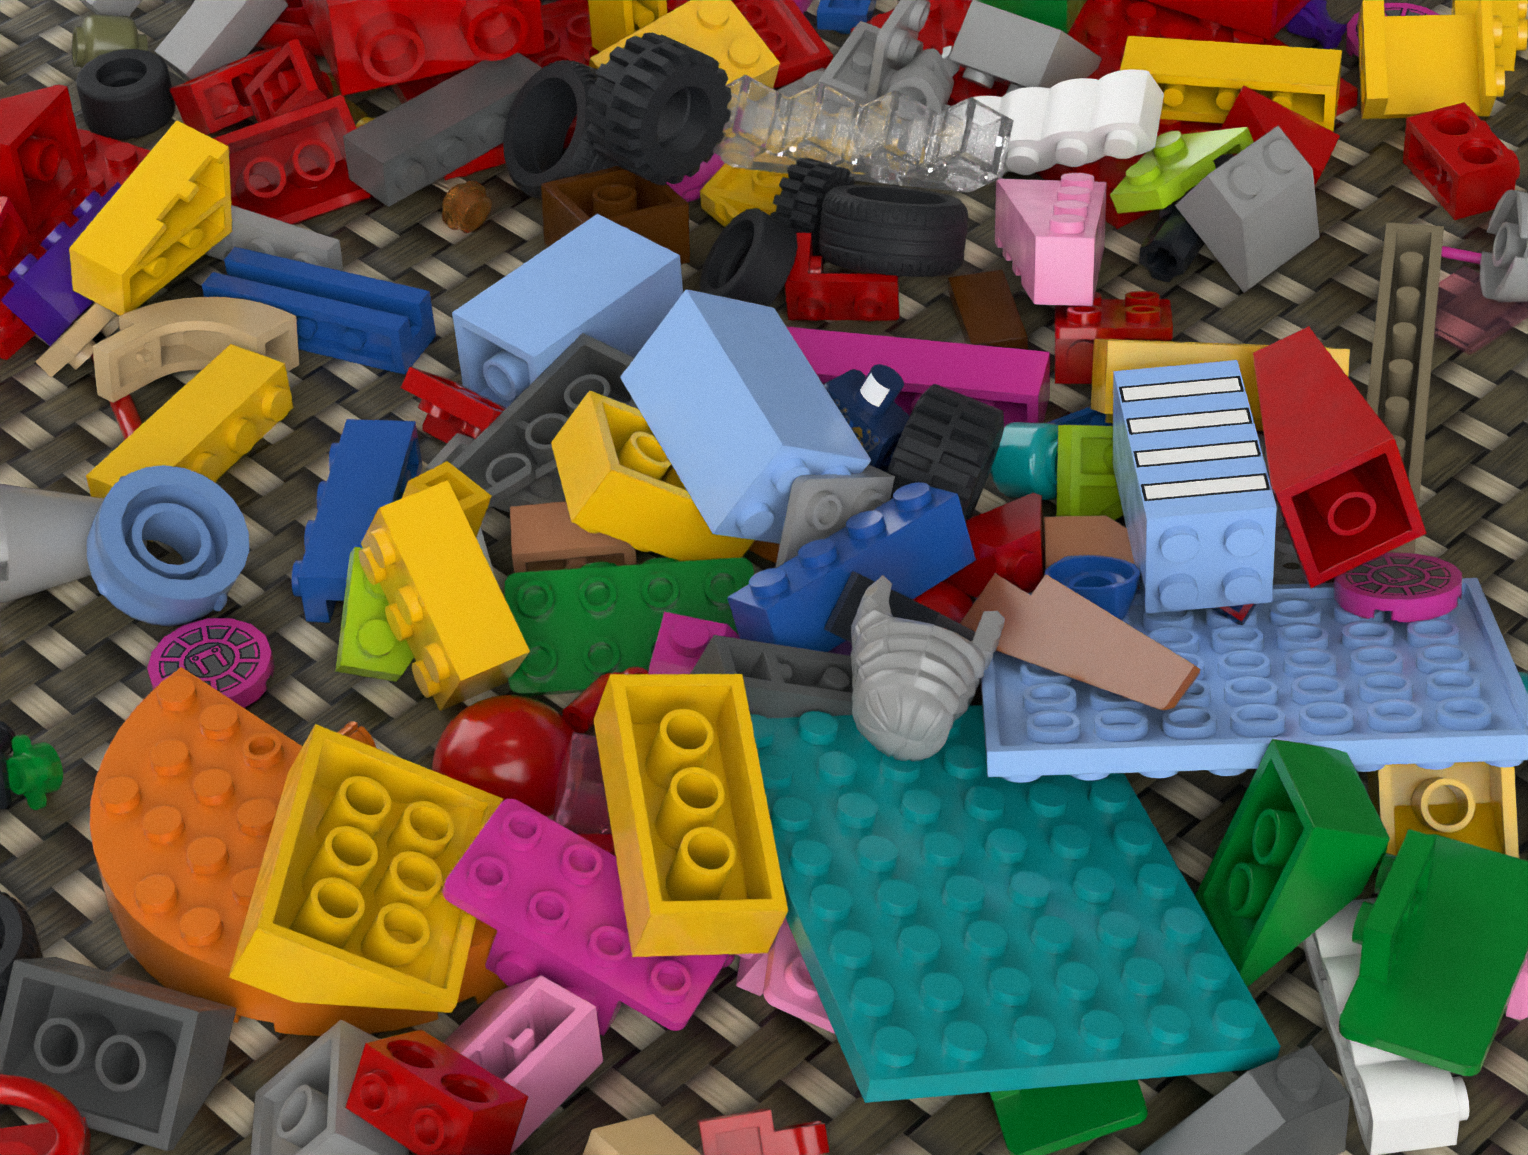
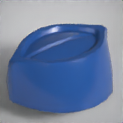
(1100, 579)

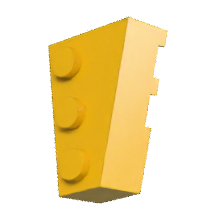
(155, 222)

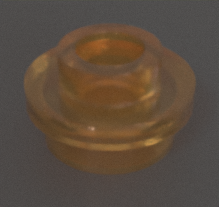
(466, 206)

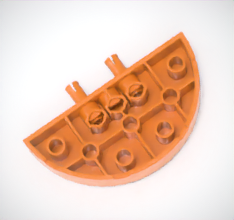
(181, 843)

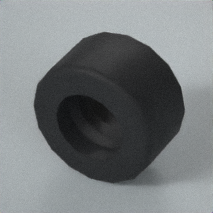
(125, 94)

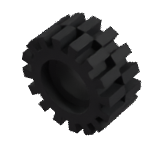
(803, 193)

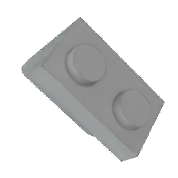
(874, 53)
(825, 502)

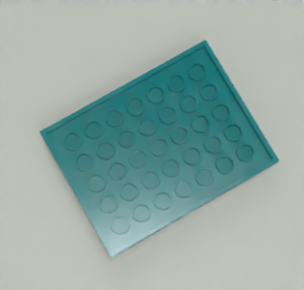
(993, 922)

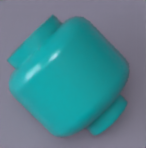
(1027, 460)

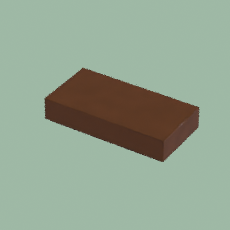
(987, 310)

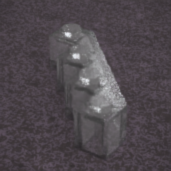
(878, 142)

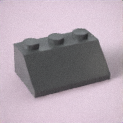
(114, 1046)

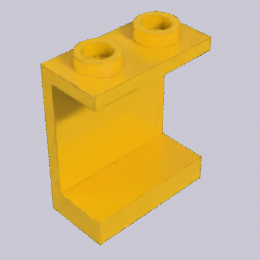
(1428, 61)

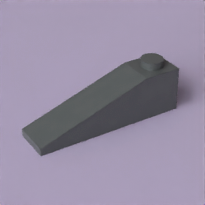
(518, 442)

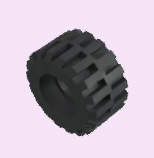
(658, 108)
(948, 445)

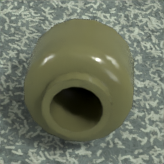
(103, 35)

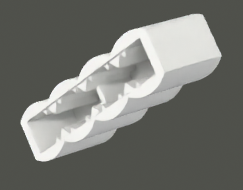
(1080, 120)
(1394, 1098)

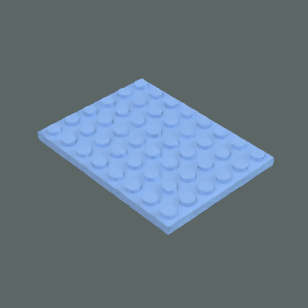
(1288, 674)

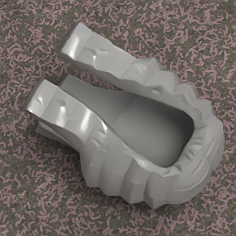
(913, 675)

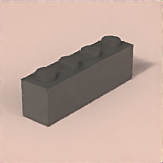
(436, 130)

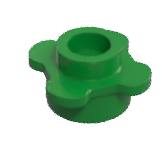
(34, 770)

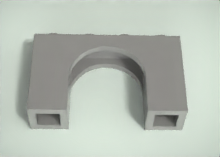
(208, 33)

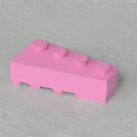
(1053, 235)

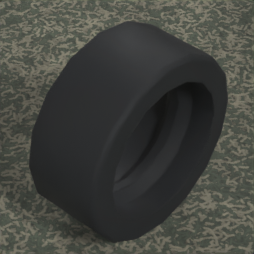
(750, 259)

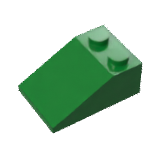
(1291, 854)

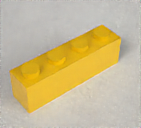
(1207, 76)
(206, 421)

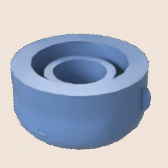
(181, 512)

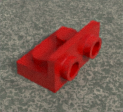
(450, 406)

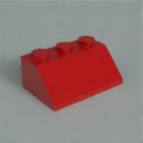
(294, 163)

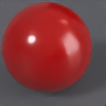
(506, 749)

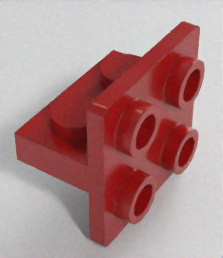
(1133, 318)

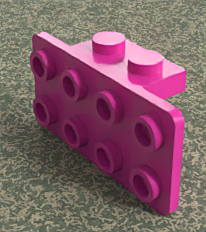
(566, 920)

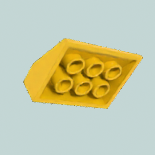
(357, 880)

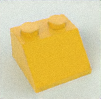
(1459, 802)

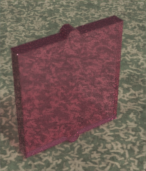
(1468, 317)

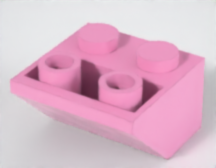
(534, 1041)

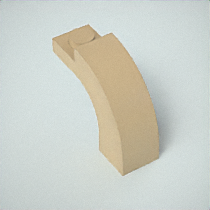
(187, 337)

